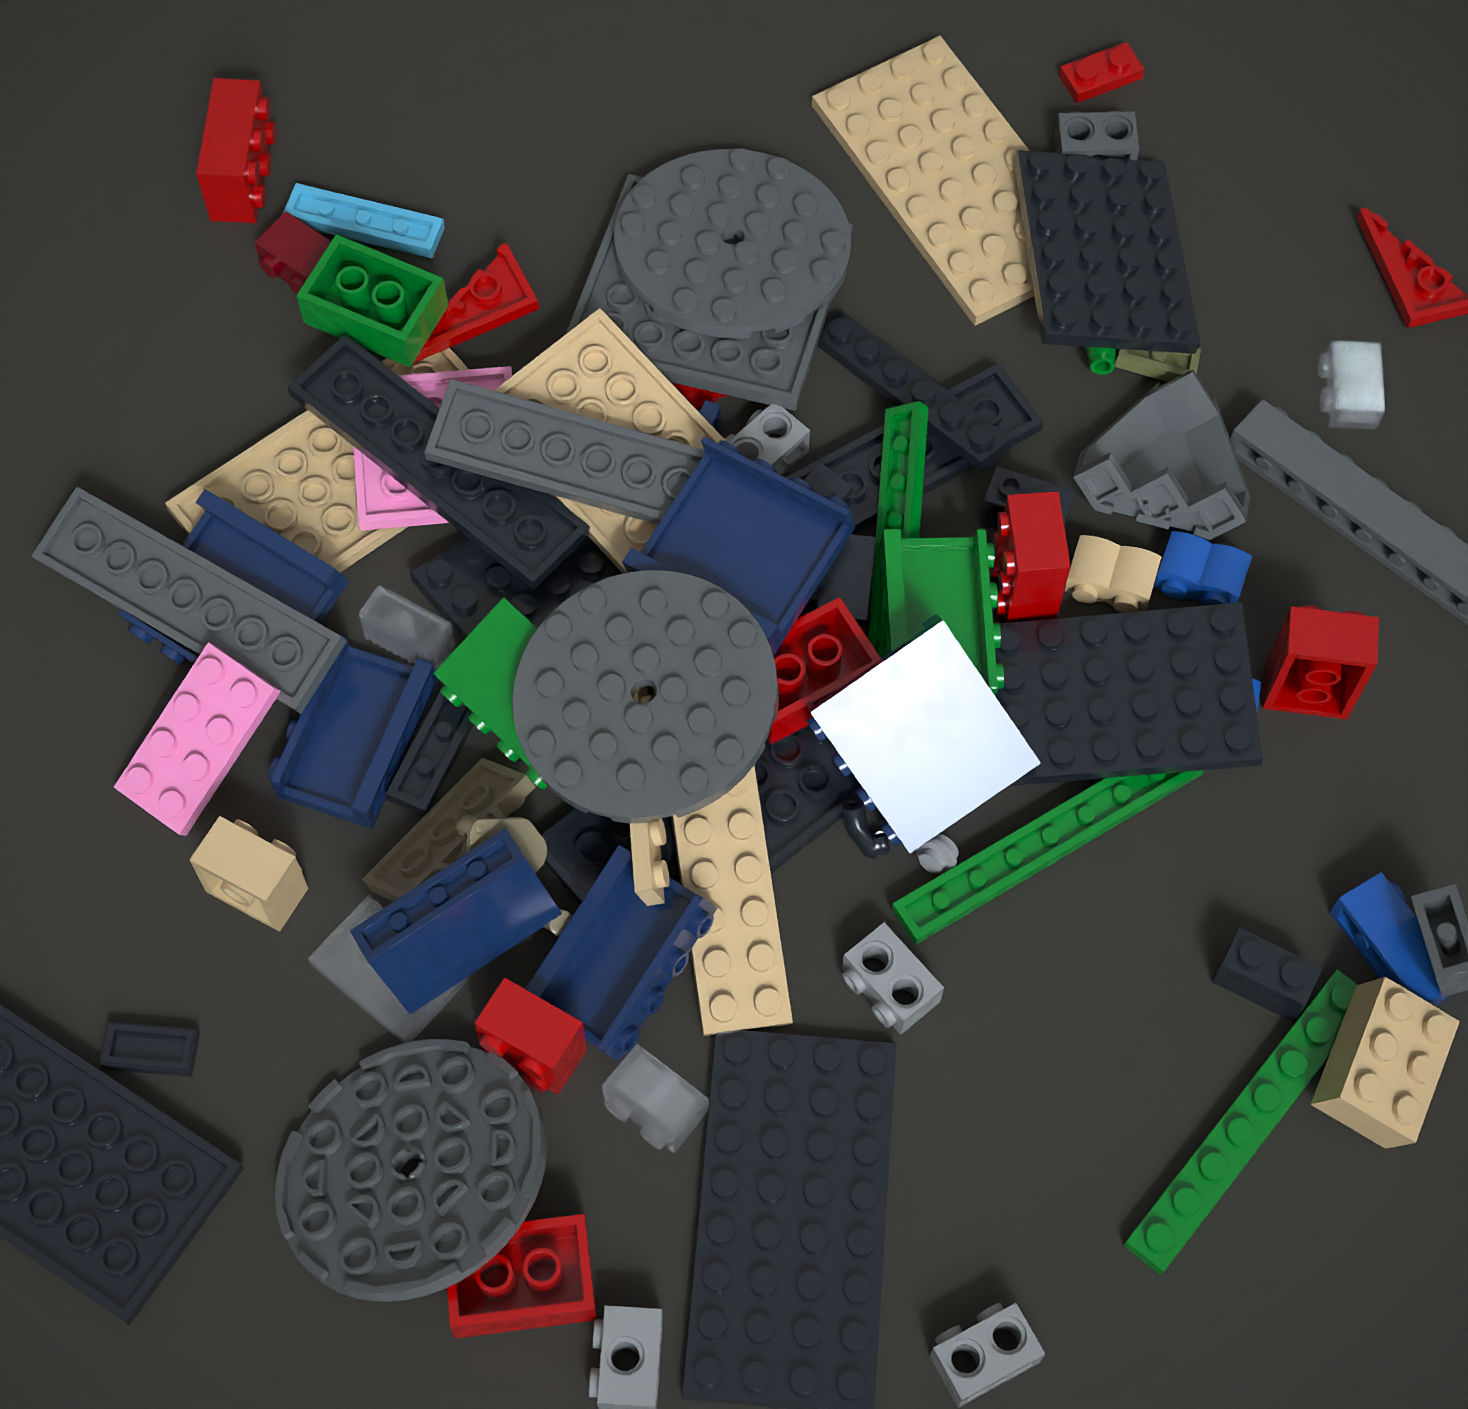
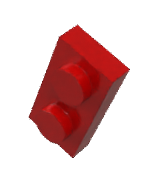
(1101, 72)

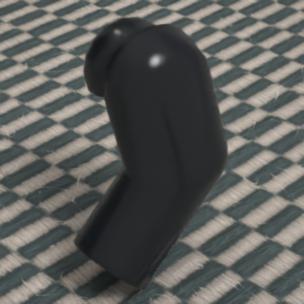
(859, 831)

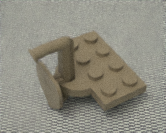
(456, 825)

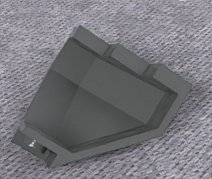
(1168, 463)

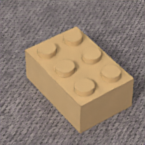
(1385, 1063)

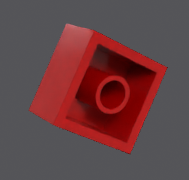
(531, 1036)

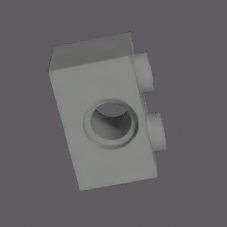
(634, 1330)

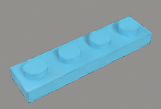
(366, 220)

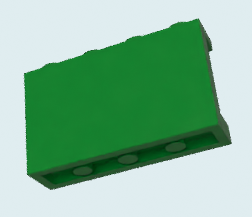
(946, 580)
(484, 674)

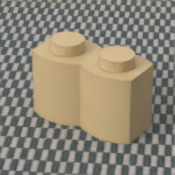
(1112, 574)

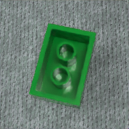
(373, 300)

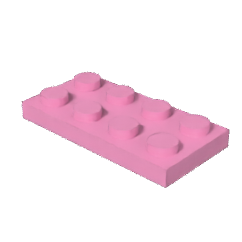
(197, 739)

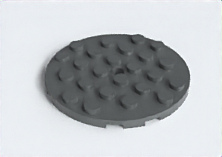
(783, 268)
(657, 756)
(398, 1236)

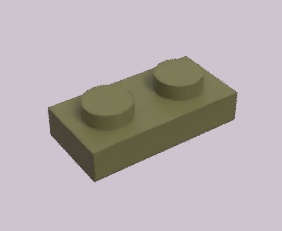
(1157, 364)

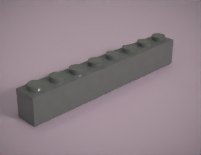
(1355, 505)

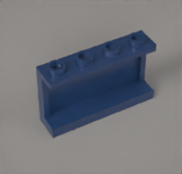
(353, 735)
(455, 922)
(620, 955)

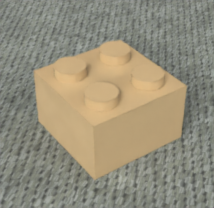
(250, 872)

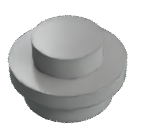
(938, 854)

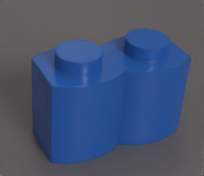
(1201, 570)

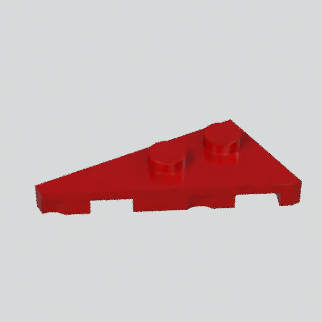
(1417, 284)
(484, 304)

